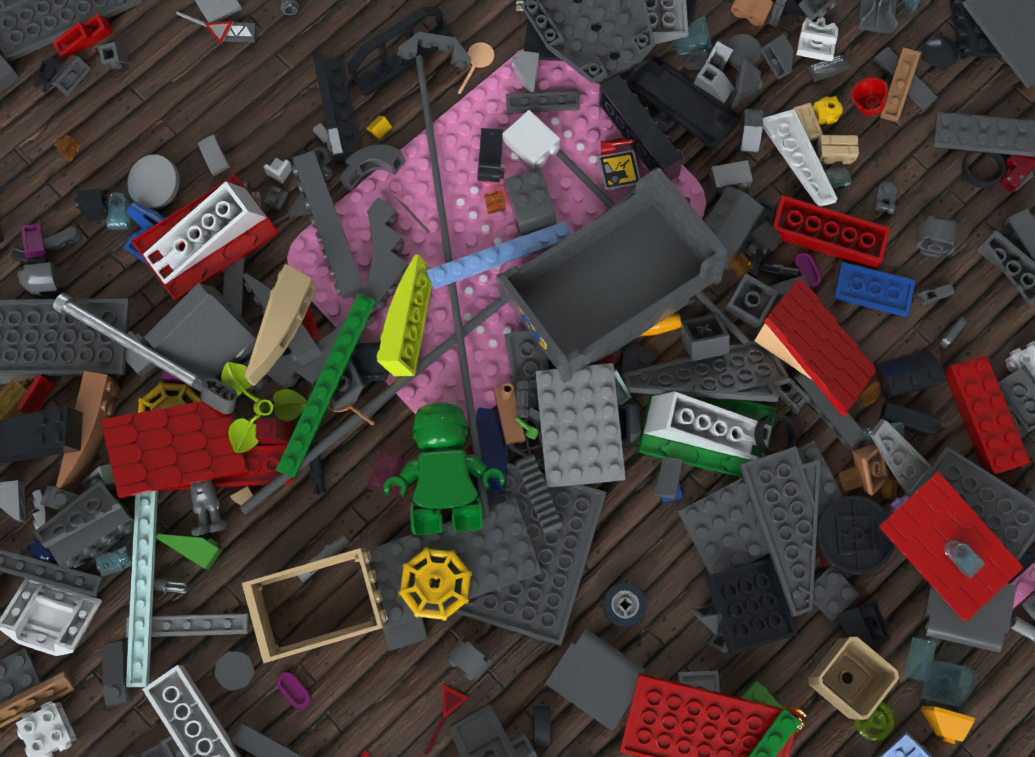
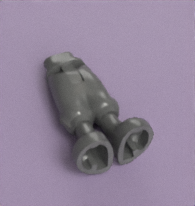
(205, 498)

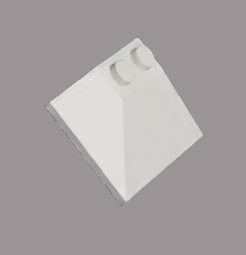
(48, 617)

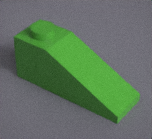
(194, 548)

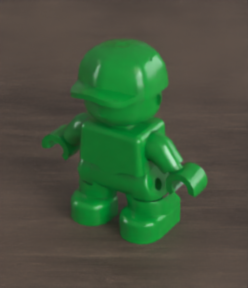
(443, 472)

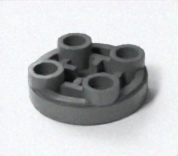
(745, 48)

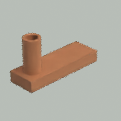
(507, 412)

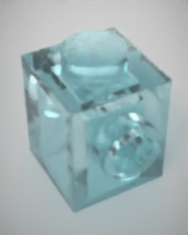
(113, 561)

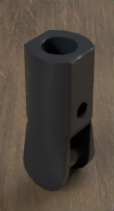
(18, 255)

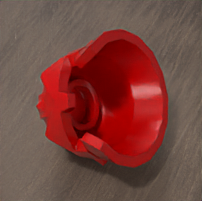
(870, 95)

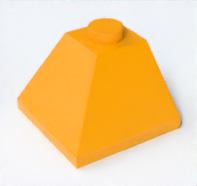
(948, 724)

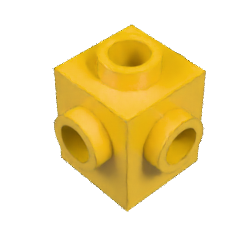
(828, 110)

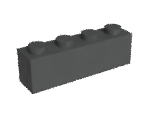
(1012, 263)

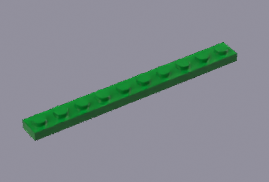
(326, 386)

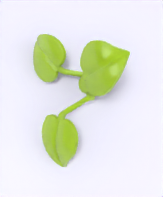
(243, 432)

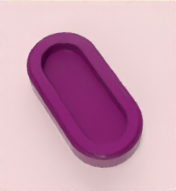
(808, 268)
(293, 690)

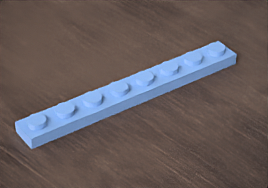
(497, 255)

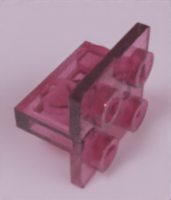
(386, 466)

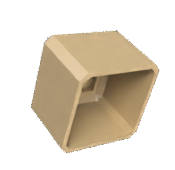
(870, 678)

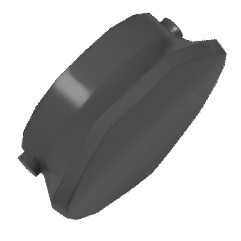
(234, 670)

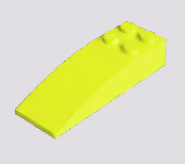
(406, 321)

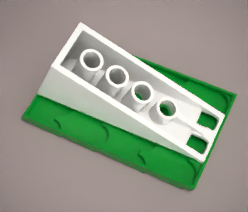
(704, 431)

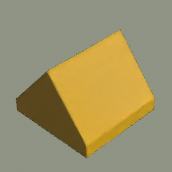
(379, 127)

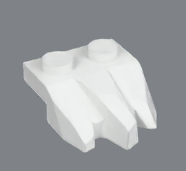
(817, 39)

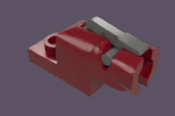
(1017, 172)

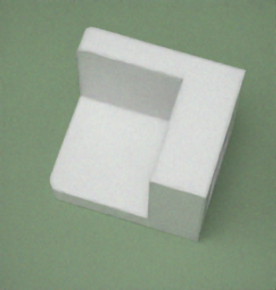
(278, 170)

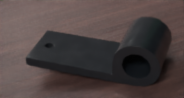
(490, 156)

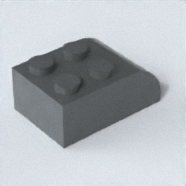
(530, 201)

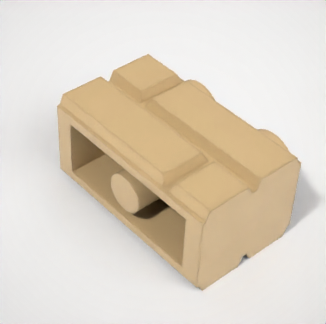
(837, 148)

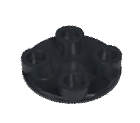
(940, 52)

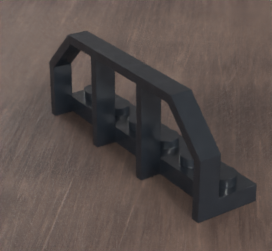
(394, 64)
(342, 105)

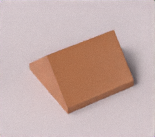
(871, 468)

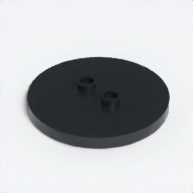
(851, 535)

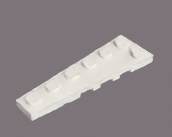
(795, 147)

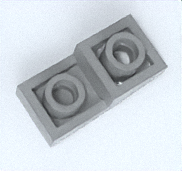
(213, 155)
(45, 512)

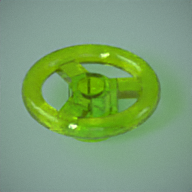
(881, 723)

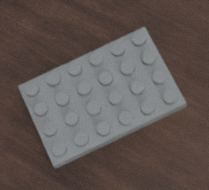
(580, 427)

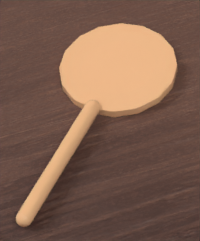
(481, 56)

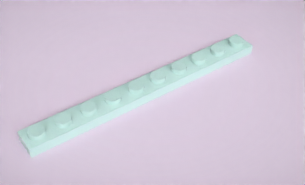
(142, 590)

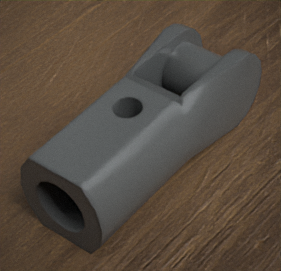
(62, 238)
(937, 293)

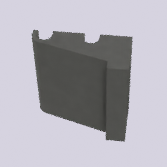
(203, 334)

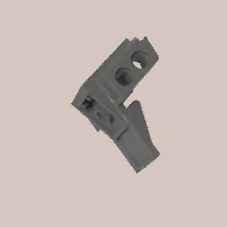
(484, 737)

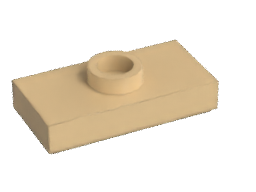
(809, 121)

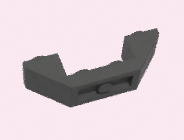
(458, 55)

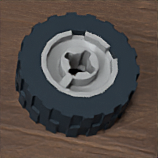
(635, 600)

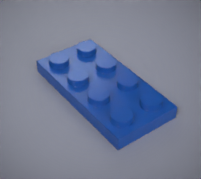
(874, 289)

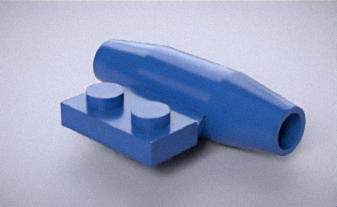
(145, 219)

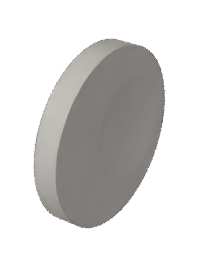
(153, 181)

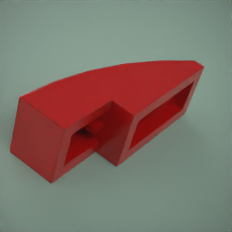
(83, 36)

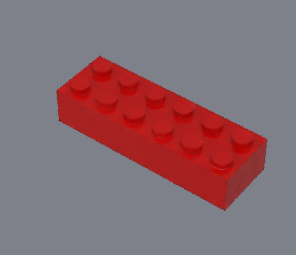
(830, 232)
(986, 416)

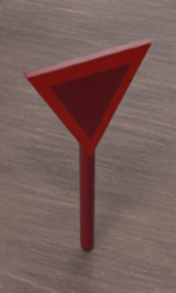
(451, 700)

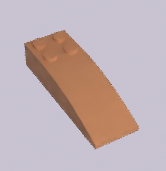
(96, 403)

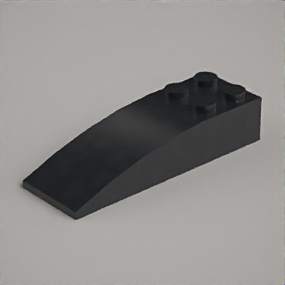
(40, 434)

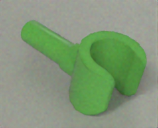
(531, 432)

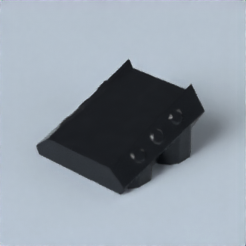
(366, 362)

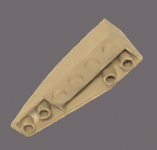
(281, 320)

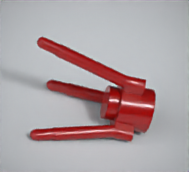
(609, 146)

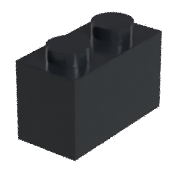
(92, 204)

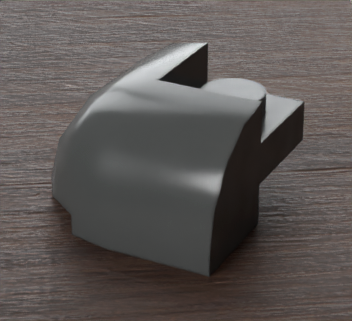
(40, 278)

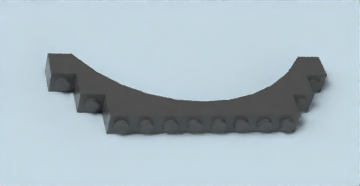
(383, 281)

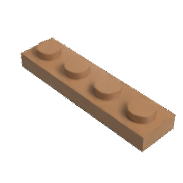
(900, 84)
(34, 698)

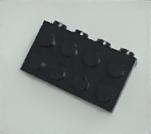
(969, 35)

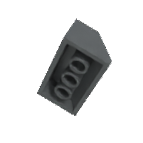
(733, 220)

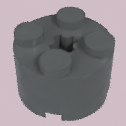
(936, 236)
(469, 658)

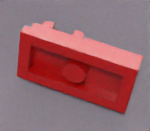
(36, 395)

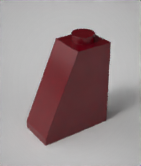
(274, 431)

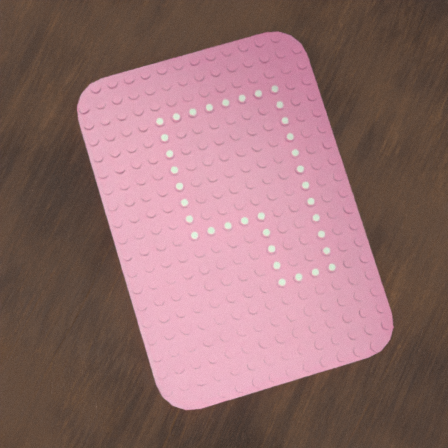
(470, 225)

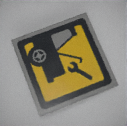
(619, 169)

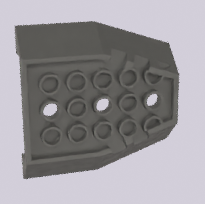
(569, 34)

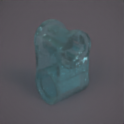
(117, 215)
(964, 558)

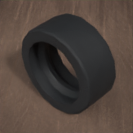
(541, 725)

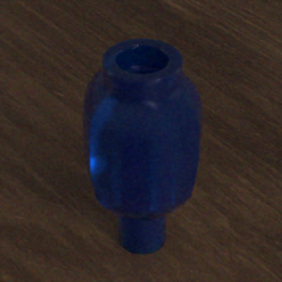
(41, 553)

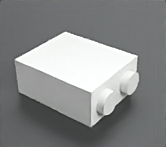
(531, 140)

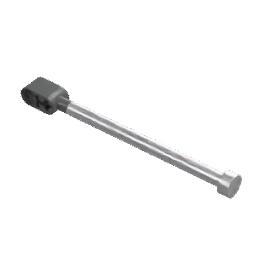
(212, 390)

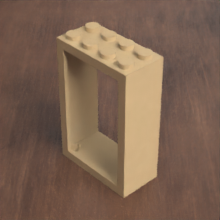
(260, 619)

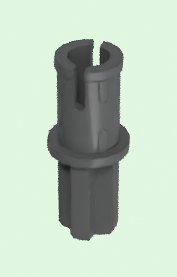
(168, 585)

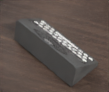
(827, 68)

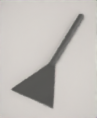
(297, 209)

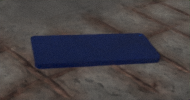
(492, 446)

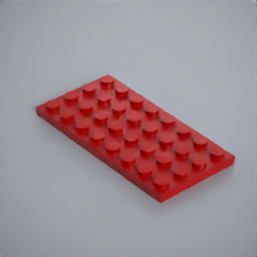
(694, 722)

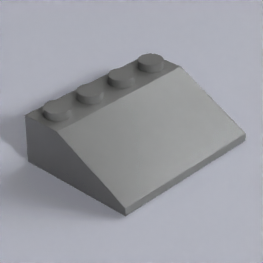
(668, 19)

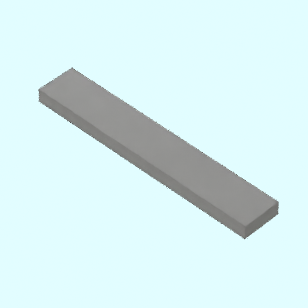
(198, 625)

